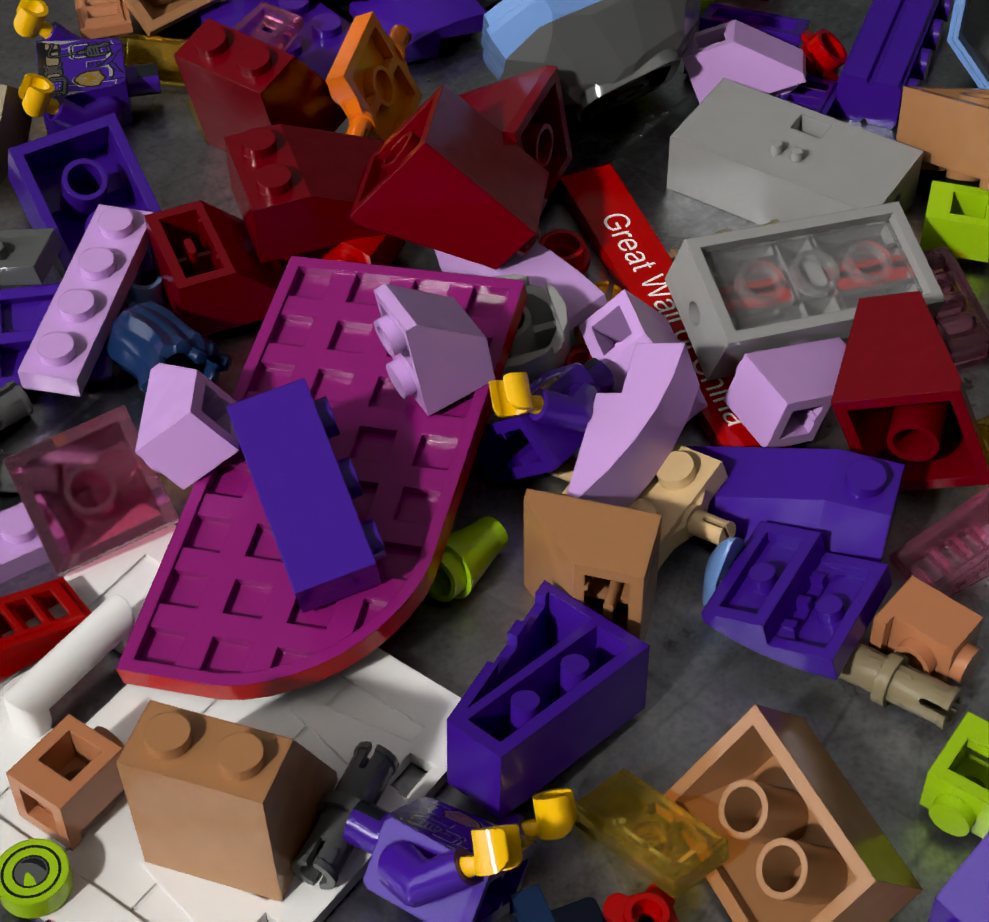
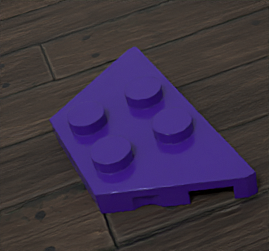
(315, 43)

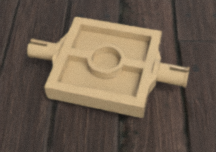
(682, 497)

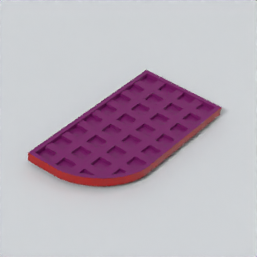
(221, 601)

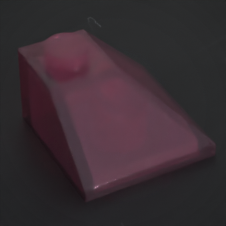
(90, 491)

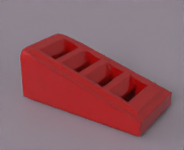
(33, 643)

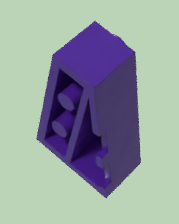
(307, 494)
(543, 701)

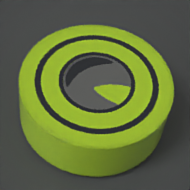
(34, 878)

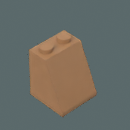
(221, 798)

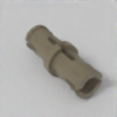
(895, 682)

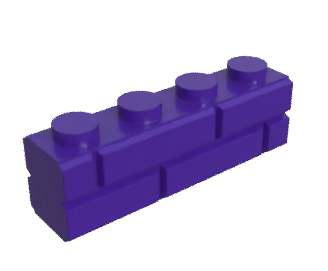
(889, 54)

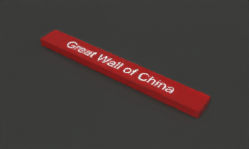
(640, 265)

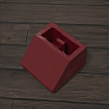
(210, 267)

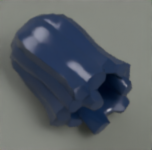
(156, 335)

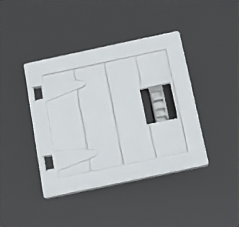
(368, 701)

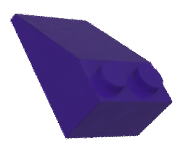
(71, 173)

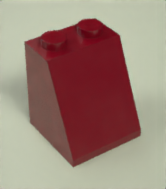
(250, 85)
(530, 114)
(453, 185)
(905, 397)

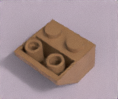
(594, 554)

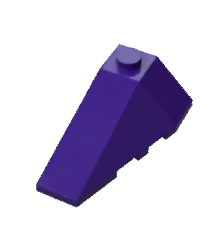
(817, 490)

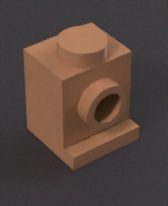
(929, 630)
(67, 779)

